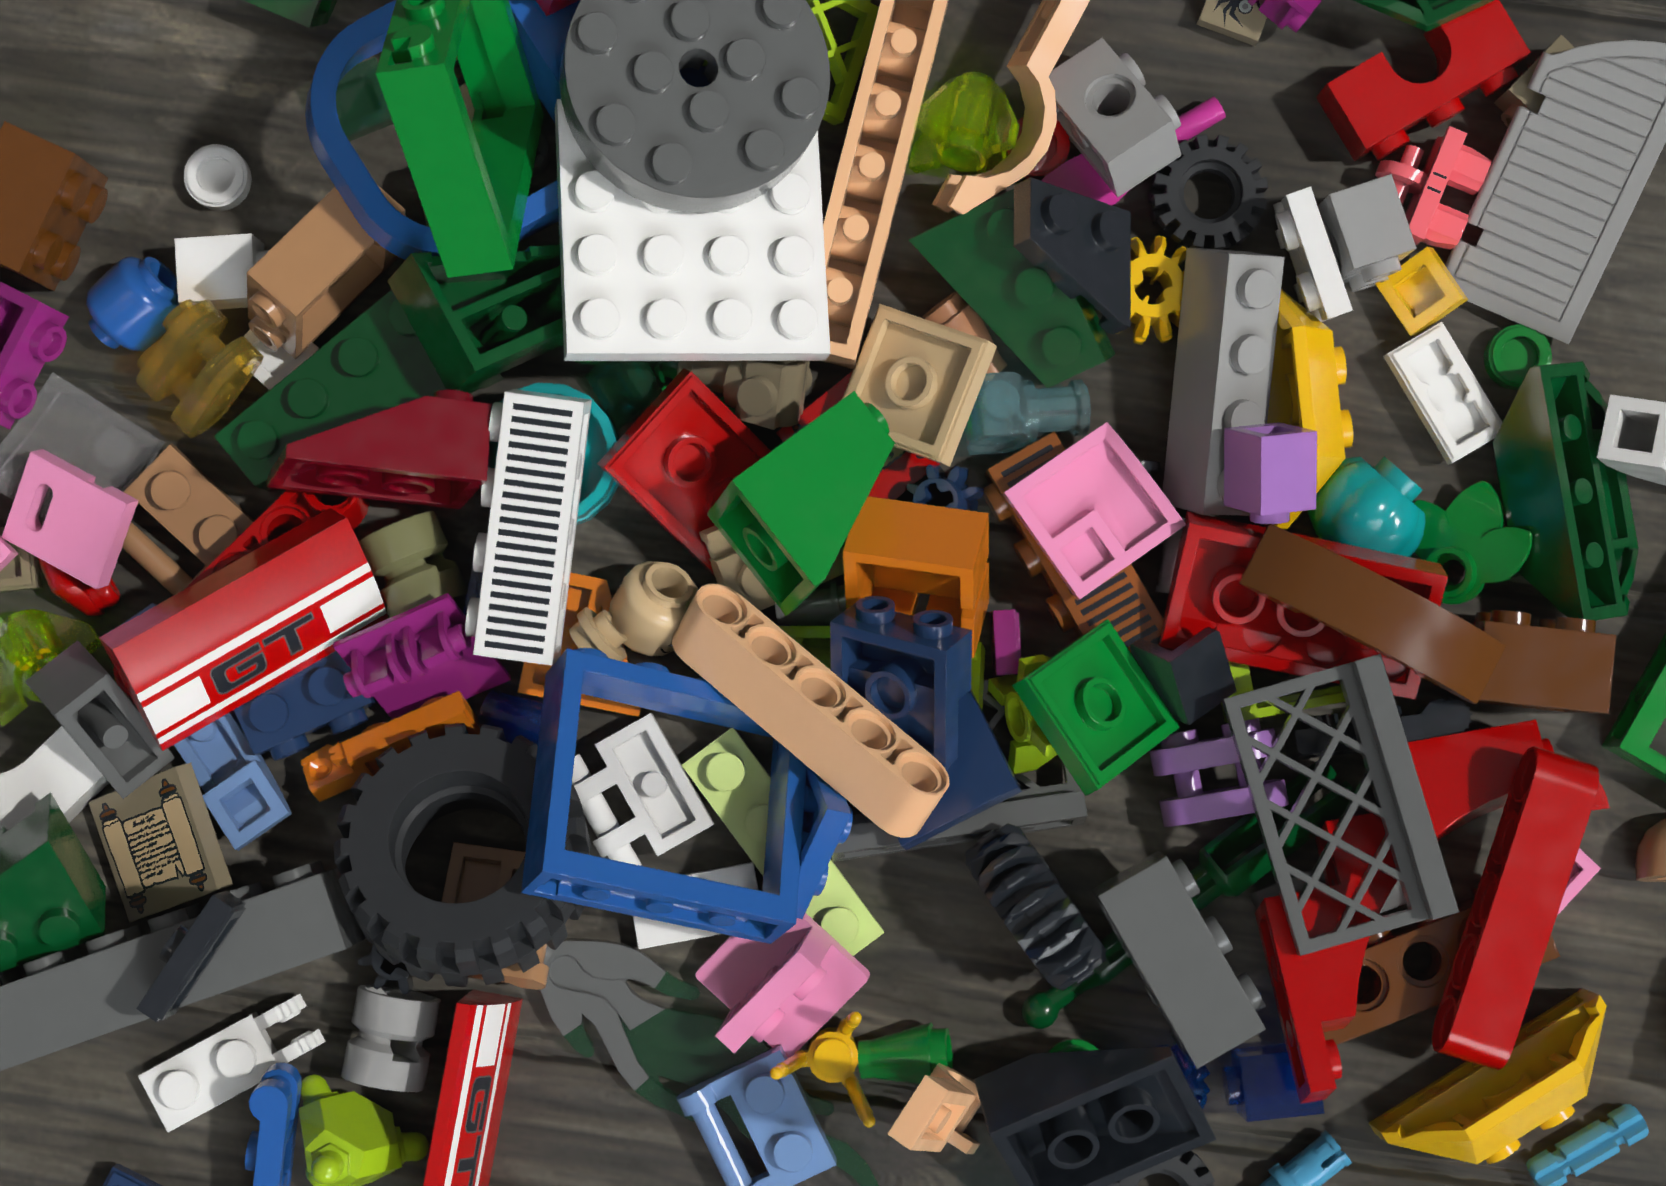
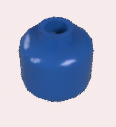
(132, 303)

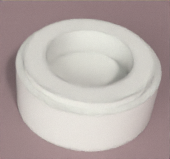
(217, 177)

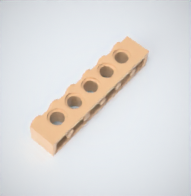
(875, 164)

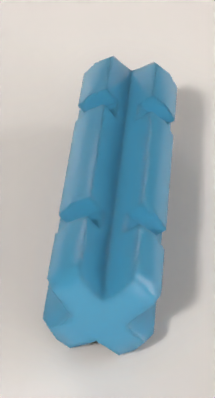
(1588, 1147)

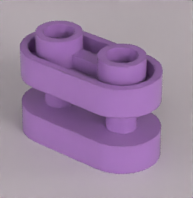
(1186, 754)

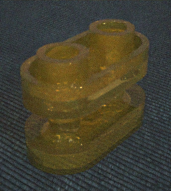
(172, 361)

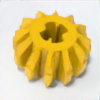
(1168, 303)

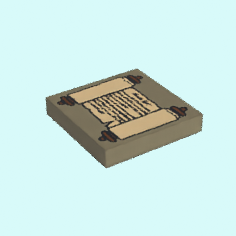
(161, 843)

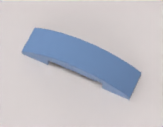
(234, 780)

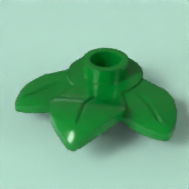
(1474, 536)

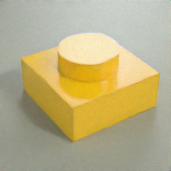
(1422, 291)

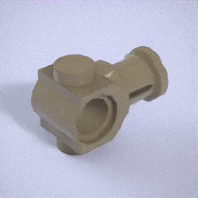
(759, 391)

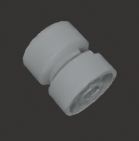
(390, 1038)

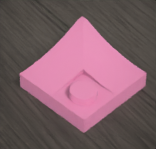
(1093, 510)

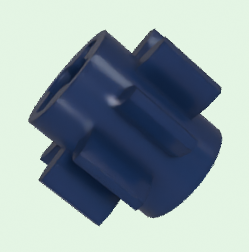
(933, 490)

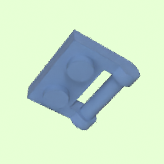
(775, 1117)

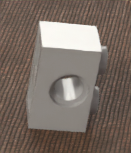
(1119, 146)
(1367, 231)

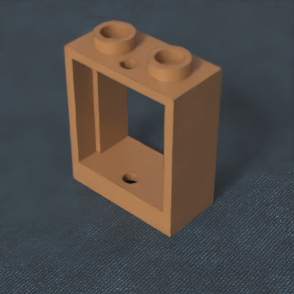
(313, 275)

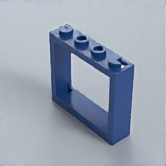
(639, 889)

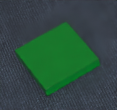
(1096, 707)

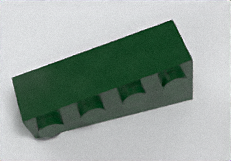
(354, 375)

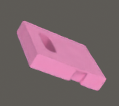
(82, 523)

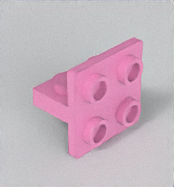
(782, 987)

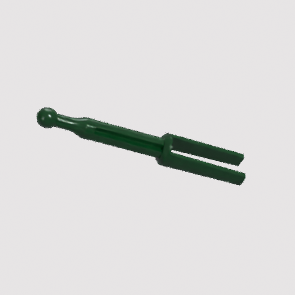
(1042, 1008)

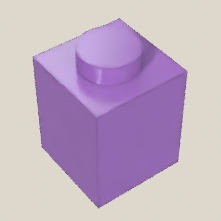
(1270, 470)

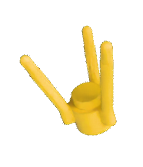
(832, 1059)

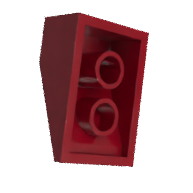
(411, 454)

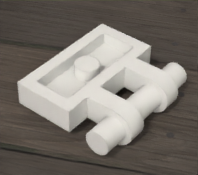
(1312, 256)
(653, 786)

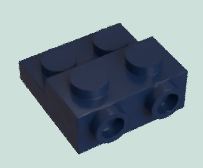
(906, 668)
(301, 705)

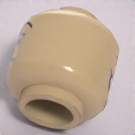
(651, 606)

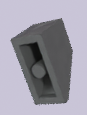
(99, 718)

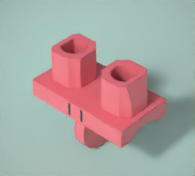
(1447, 164)

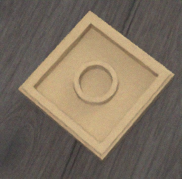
(921, 380)

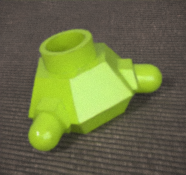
(351, 1137)

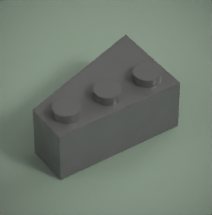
(1181, 957)

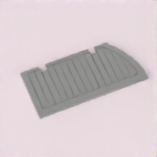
(1565, 184)

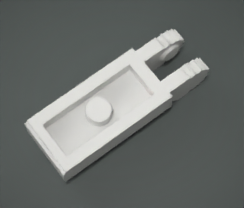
(223, 1065)

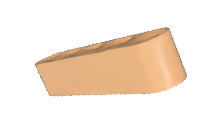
(810, 710)

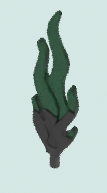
(653, 1039)

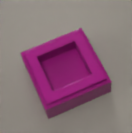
(1005, 641)

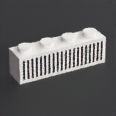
(530, 526)

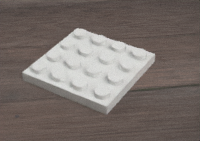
(689, 282)

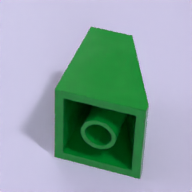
(803, 498)

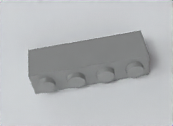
(1219, 368)

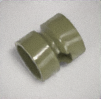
(413, 563)

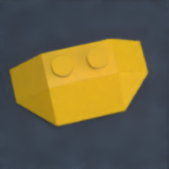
(1306, 387)
(1483, 1110)

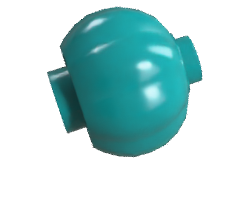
(1370, 508)

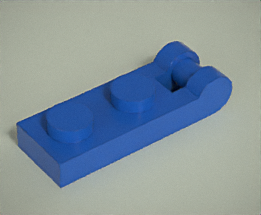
(276, 1106)

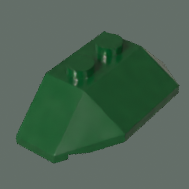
(1565, 495)

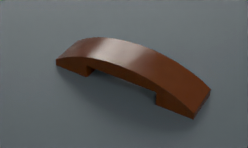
(1373, 612)

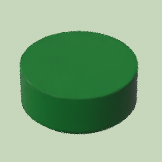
(1512, 354)

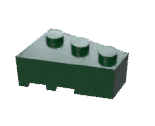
(1015, 298)
(482, 320)
(46, 888)

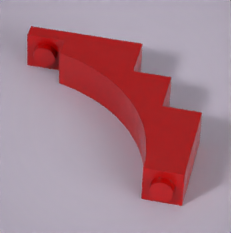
(1318, 991)

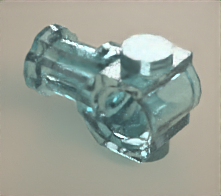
(1013, 412)

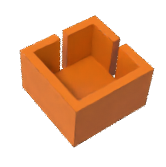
(917, 549)

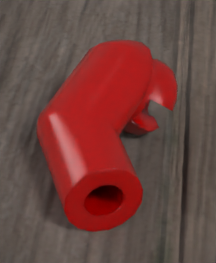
(78, 594)

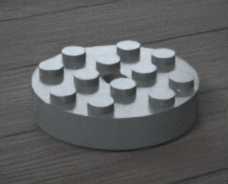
(687, 142)

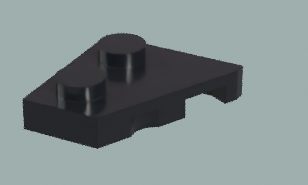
(1079, 246)

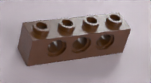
(1394, 992)

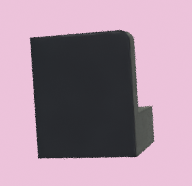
(1189, 677)

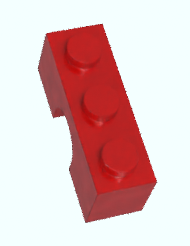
(1376, 106)

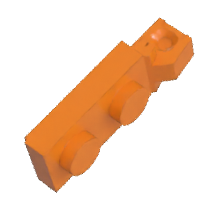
(339, 766)

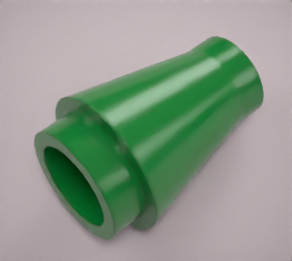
(905, 1054)

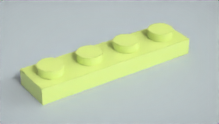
(739, 794)

